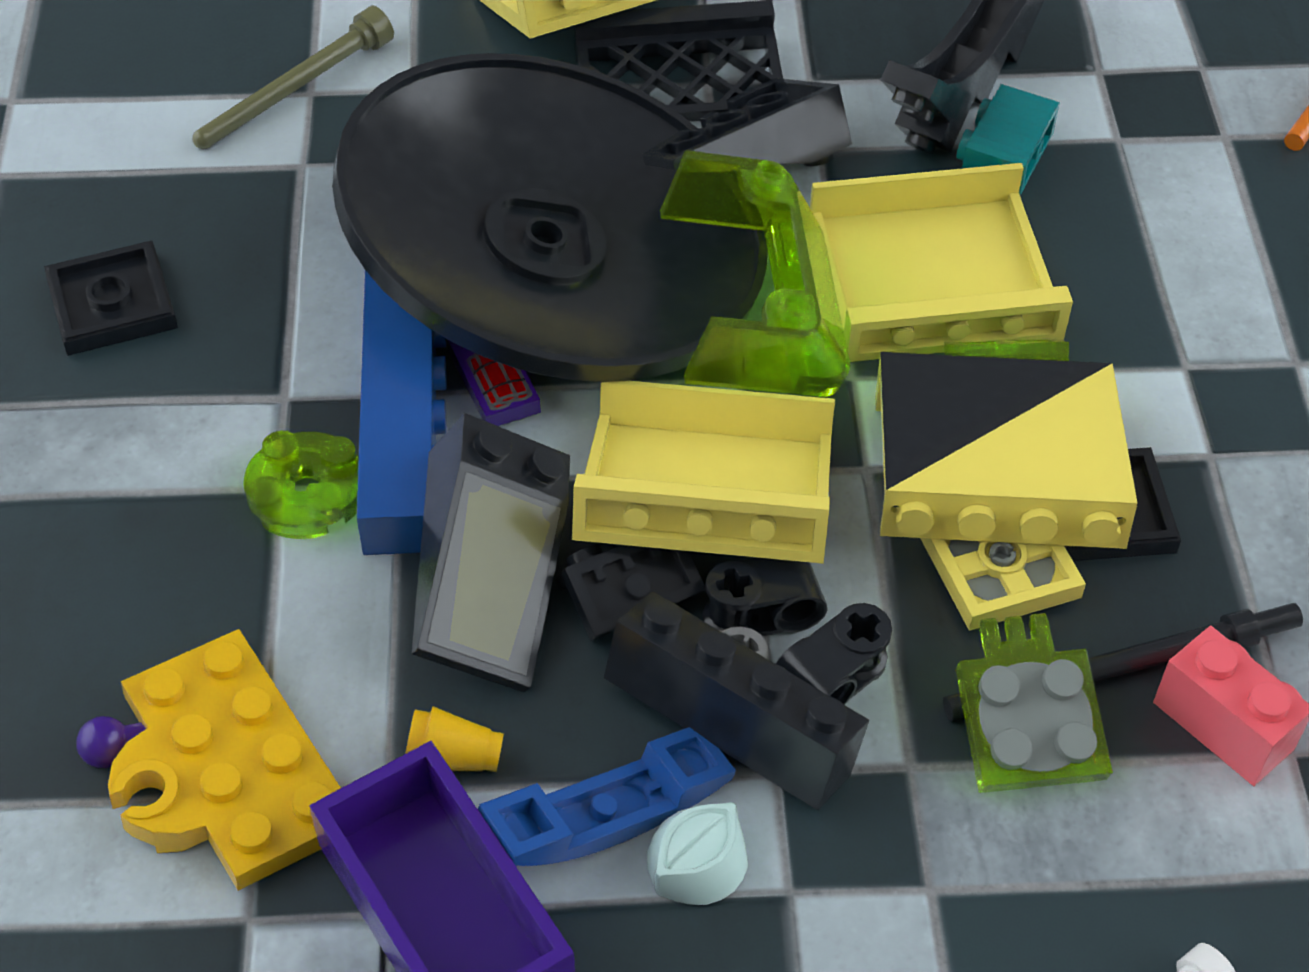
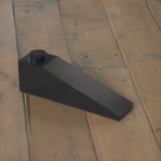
(771, 122)

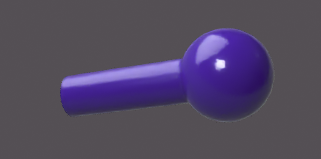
(103, 739)

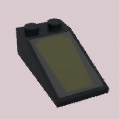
(489, 550)

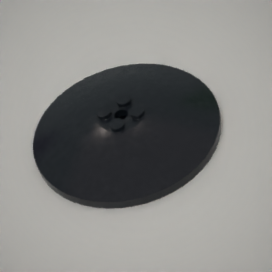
(481, 153)

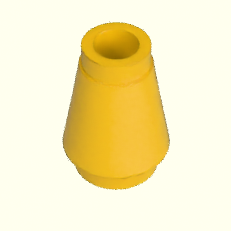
(459, 741)

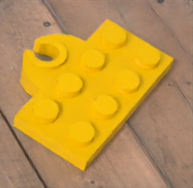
(224, 758)

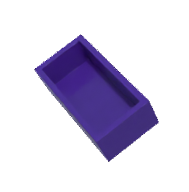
(434, 873)

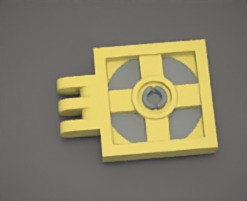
(1004, 577)

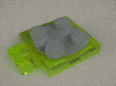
(1031, 710)

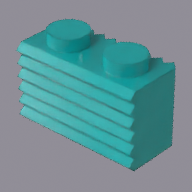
(1009, 131)

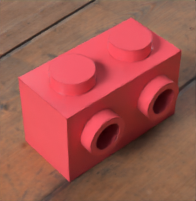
(1232, 705)

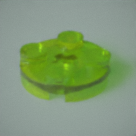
(295, 456)

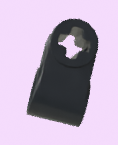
(766, 593)
(843, 652)

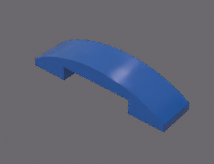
(609, 806)

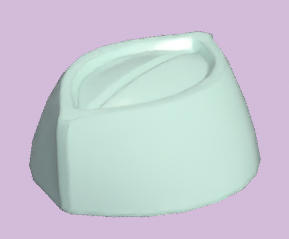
(698, 854)

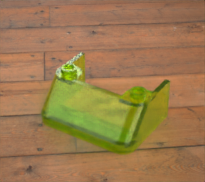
(802, 334)

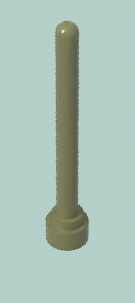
(369, 30)

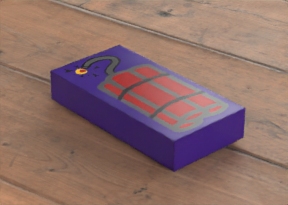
(497, 390)

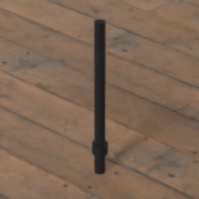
(1239, 626)

